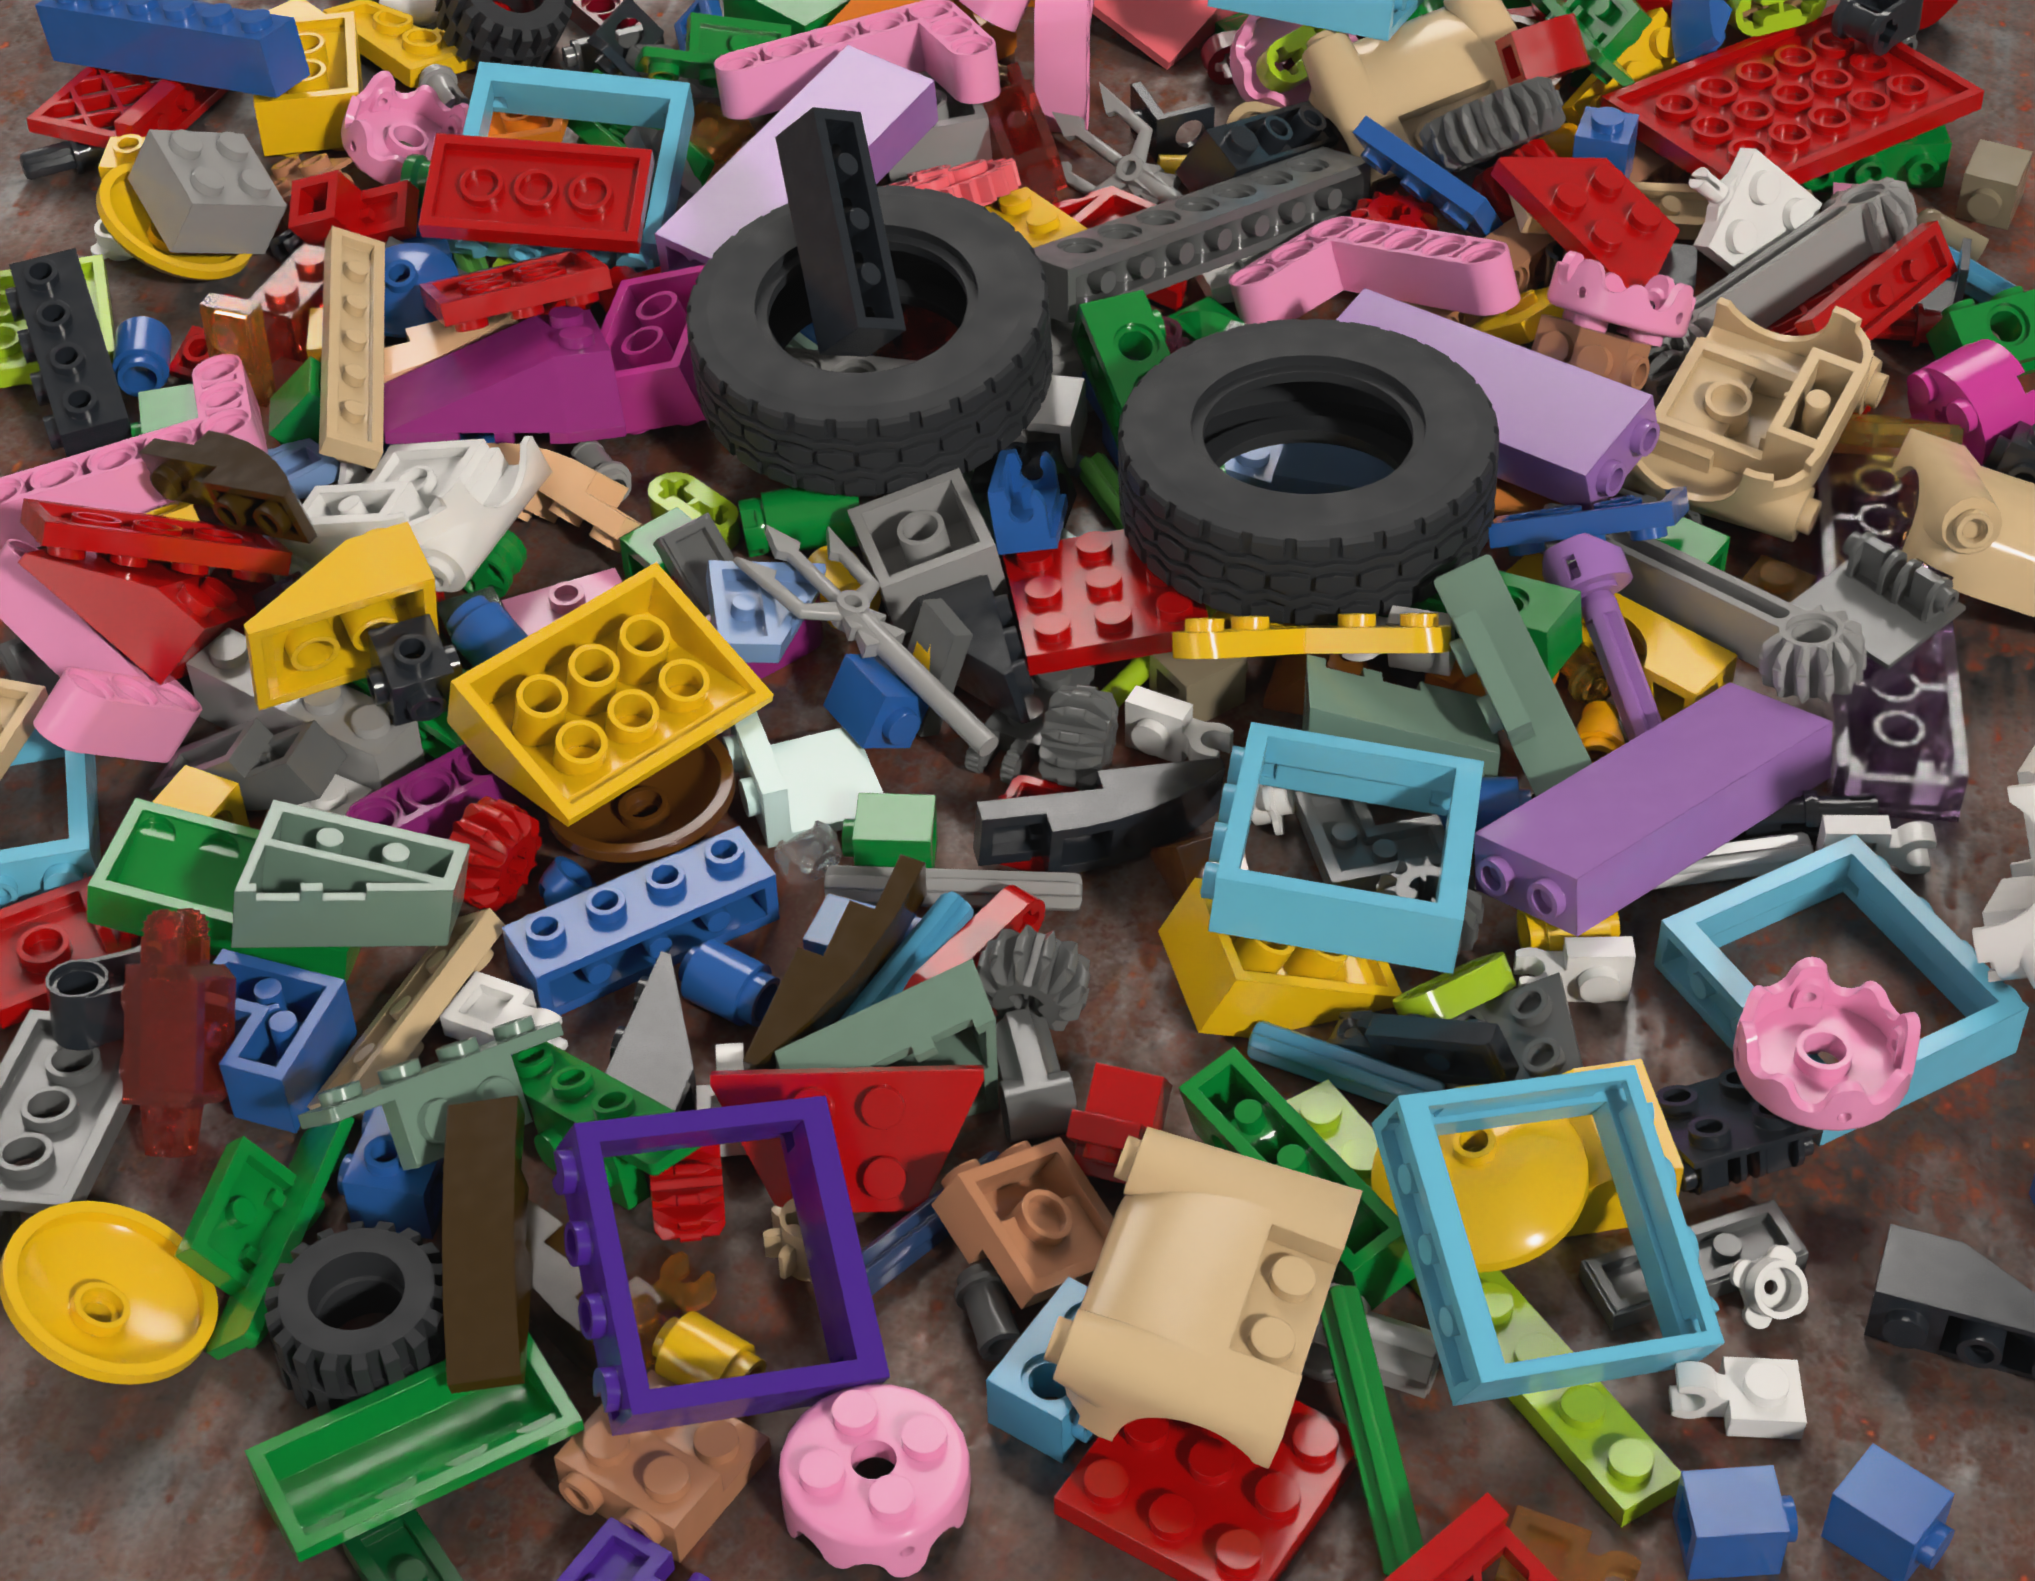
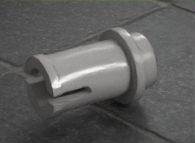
(445, 83)
(594, 456)

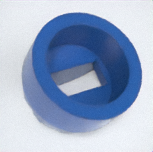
(563, 880)

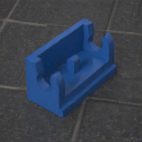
(1025, 511)

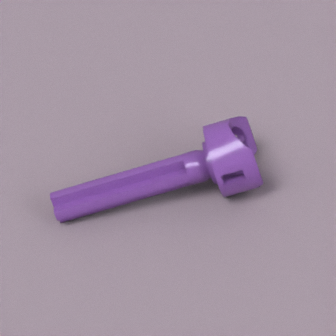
(1599, 574)

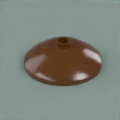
(658, 813)

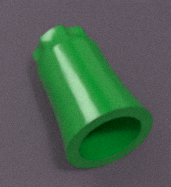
(799, 515)

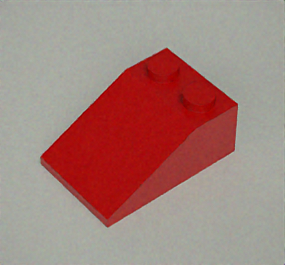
(145, 612)

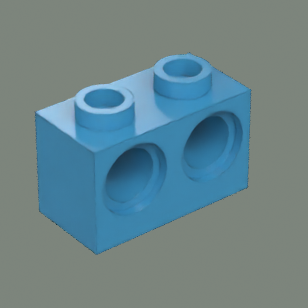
(1024, 1379)

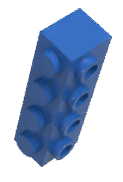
(620, 927)

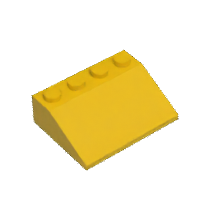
(604, 696)

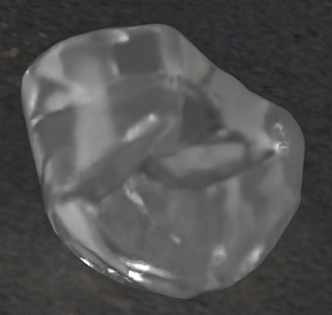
(808, 854)

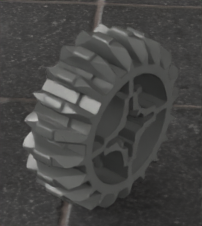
(1493, 125)

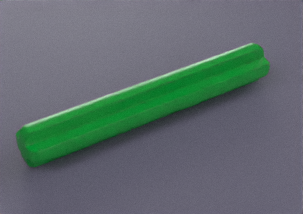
(1370, 1427)

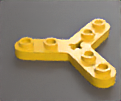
(1353, 635)

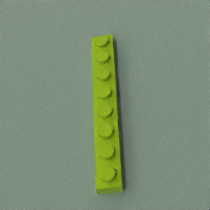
(1579, 1421)

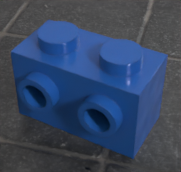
(380, 1188)

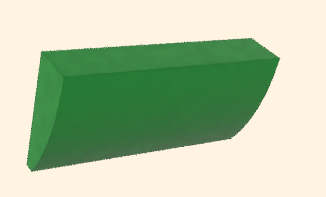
(182, 862)
(403, 1451)

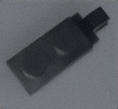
(1440, 1048)

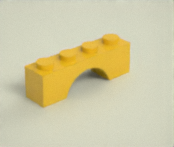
(1674, 659)

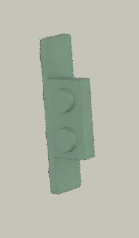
(1512, 673)
(418, 1097)

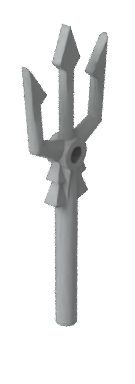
(1132, 171)
(851, 614)

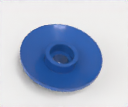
(403, 300)

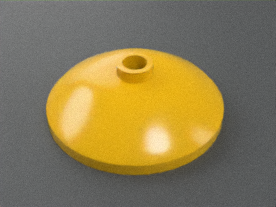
(137, 235)
(1515, 1192)
(106, 1293)

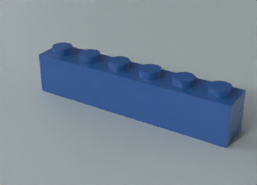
(179, 42)

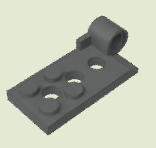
(72, 1145)

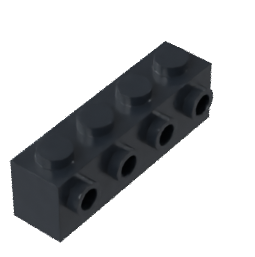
(840, 232)
(70, 353)

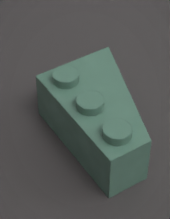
(1396, 715)
(346, 884)
(925, 1025)

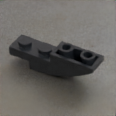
(1101, 826)

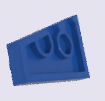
(1426, 179)
(1528, 531)

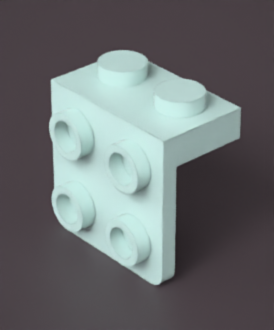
(798, 778)

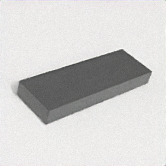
(1619, 1285)

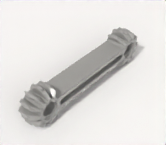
(1779, 279)
(1792, 647)

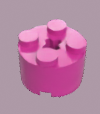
(1974, 390)

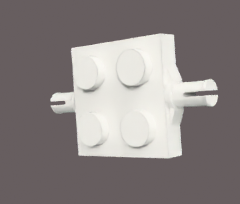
(1749, 209)

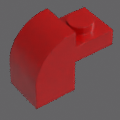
(1543, 50)
(335, 201)
(1117, 1106)

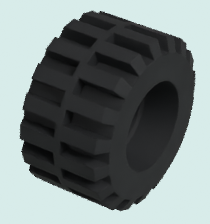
(500, 36)
(343, 1279)

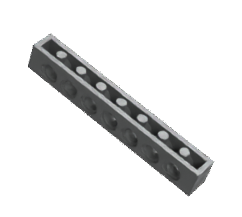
(1201, 229)

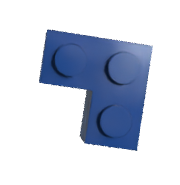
(286, 1041)

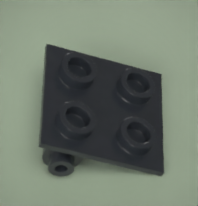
(1729, 1133)

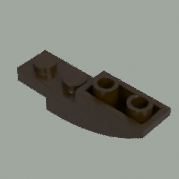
(232, 478)

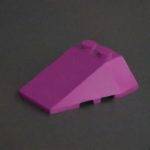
(529, 378)

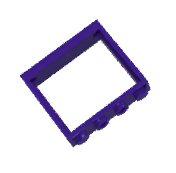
(827, 1236)

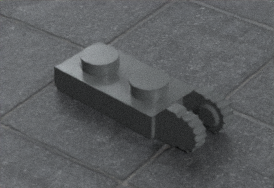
(1024, 740)

